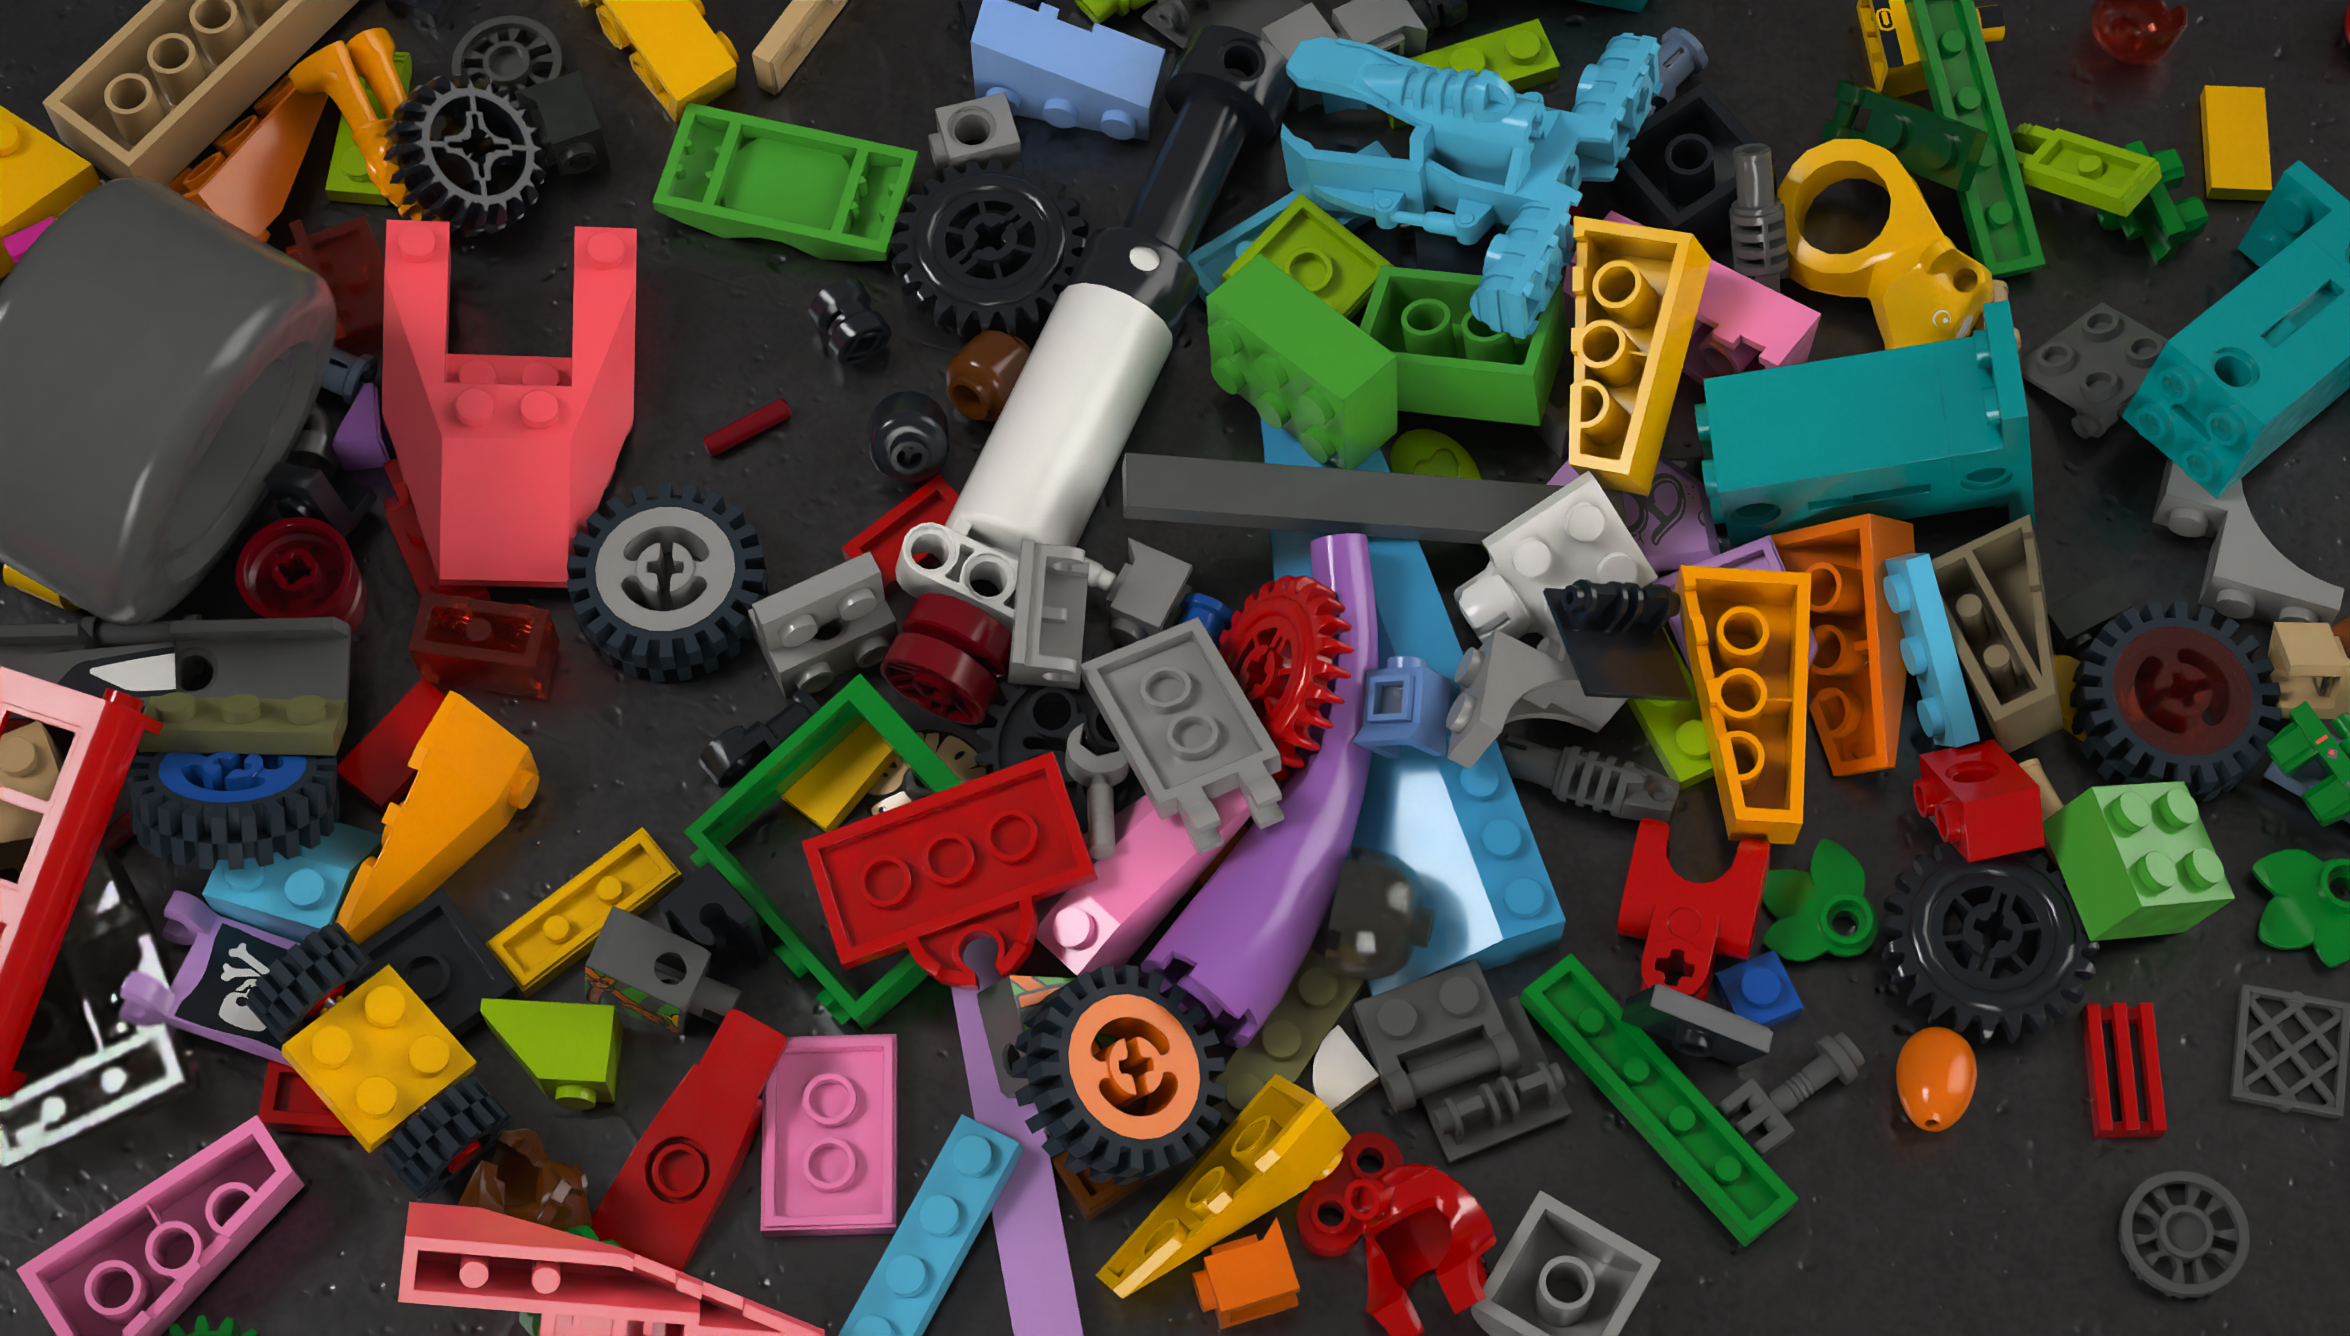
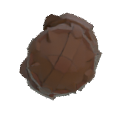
(529, 1185)

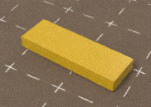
(572, 917)

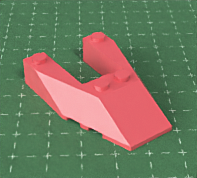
(505, 446)
(575, 1282)

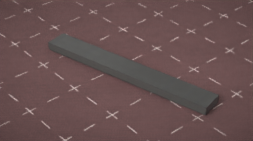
(1326, 498)

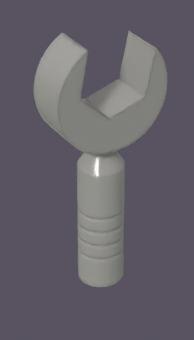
(1099, 775)

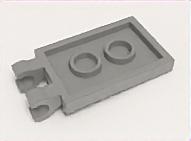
(1186, 729)

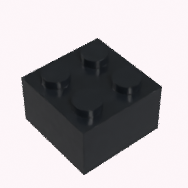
(1684, 167)

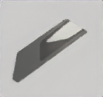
(132, 669)

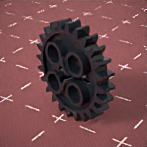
(1021, 721)

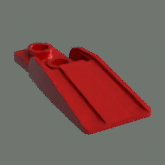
(692, 1147)

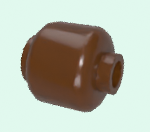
(985, 374)

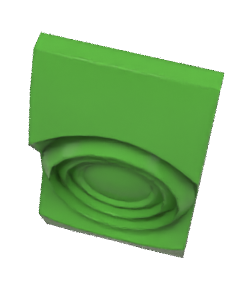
(785, 184)

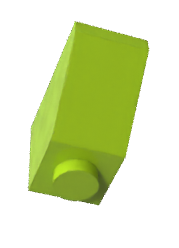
(561, 1046)

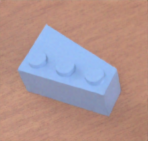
(1066, 72)

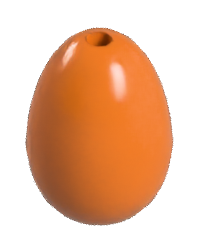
(1936, 1077)

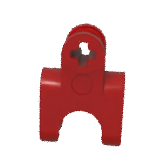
(1689, 920)

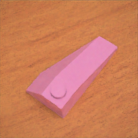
(1134, 888)

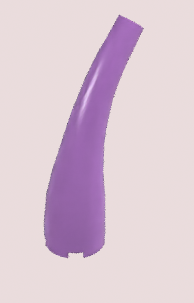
(1268, 897)

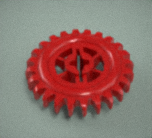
(1284, 659)

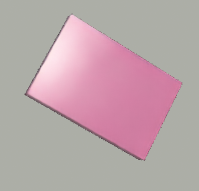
(831, 1138)

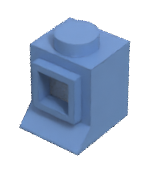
(1405, 708)

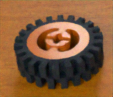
(1084, 1092)

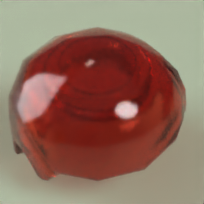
(2137, 29)

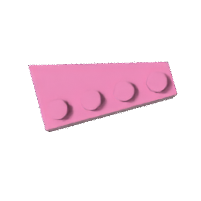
(1739, 324)
(165, 1242)

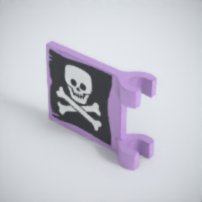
(212, 981)

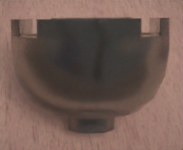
(1377, 917)

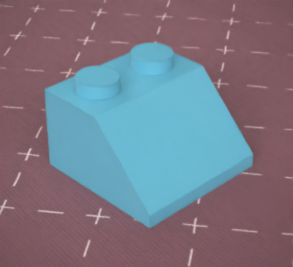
(295, 893)

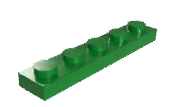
(1966, 91)
(1658, 1100)

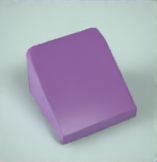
(362, 436)

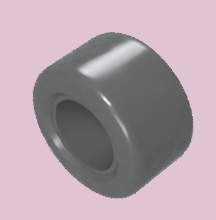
(148, 394)

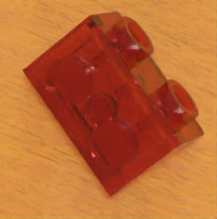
(354, 271)

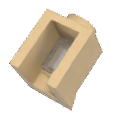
(2309, 668)

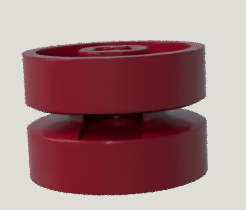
(301, 572)
(949, 658)

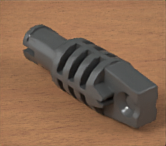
(1758, 219)
(1592, 780)

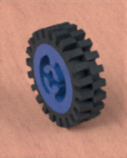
(231, 805)

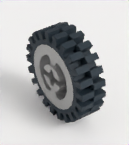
(626, 564)

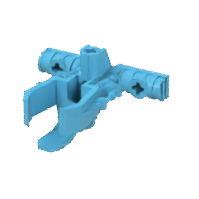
(1478, 153)

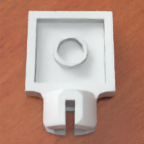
(1550, 546)

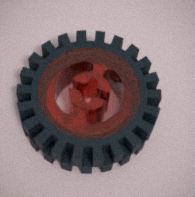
(2174, 660)

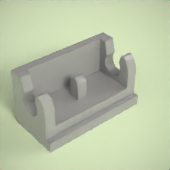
(1049, 615)

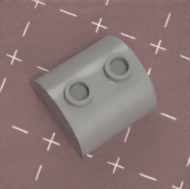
(1563, 1277)

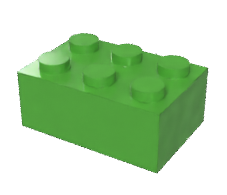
(1454, 361)
(1302, 364)

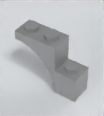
(2243, 569)
(1513, 683)

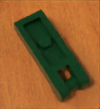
(1917, 136)

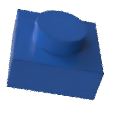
(1759, 990)

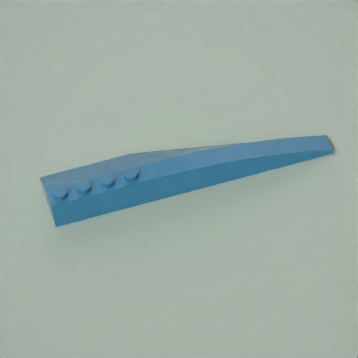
(1443, 820)

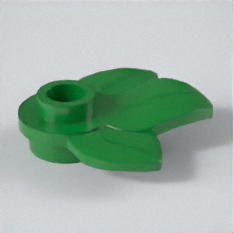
(1813, 900)
(2303, 905)

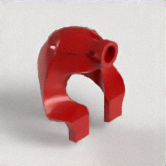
(1418, 1223)

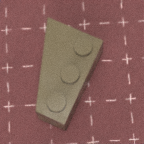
(2003, 632)

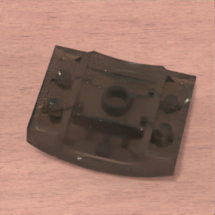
(78, 1053)

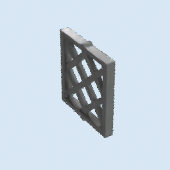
(2338, 1058)

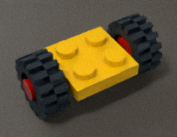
(378, 1059)

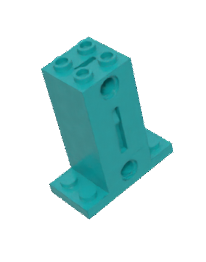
(2263, 352)
(1870, 435)

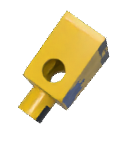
(1893, 46)

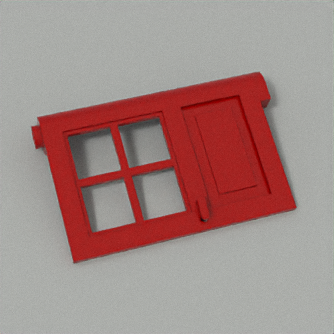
(67, 840)

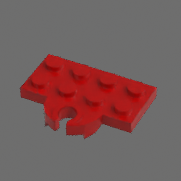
(953, 871)

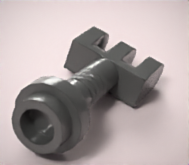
(1837, 1059)

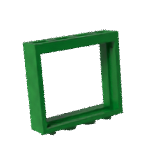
(768, 782)

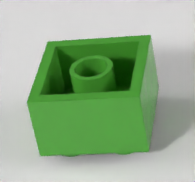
(2137, 860)

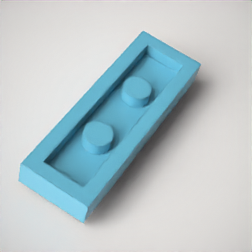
(1930, 650)

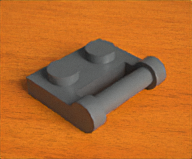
(1429, 1017)

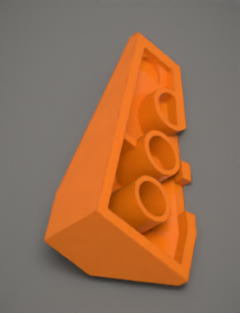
(1858, 662)

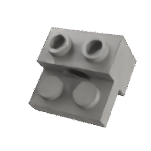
(839, 598)

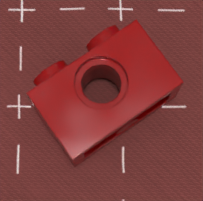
(1980, 800)

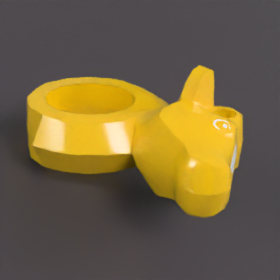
(1910, 272)

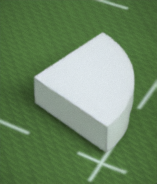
(1341, 1071)

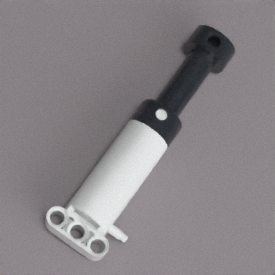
(1104, 336)

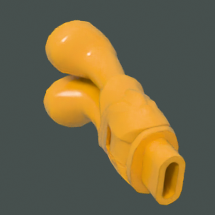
(336, 73)

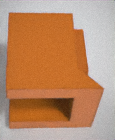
(1247, 1279)

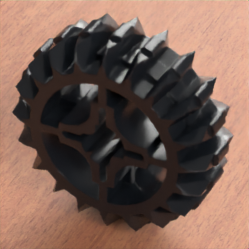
(452, 173)

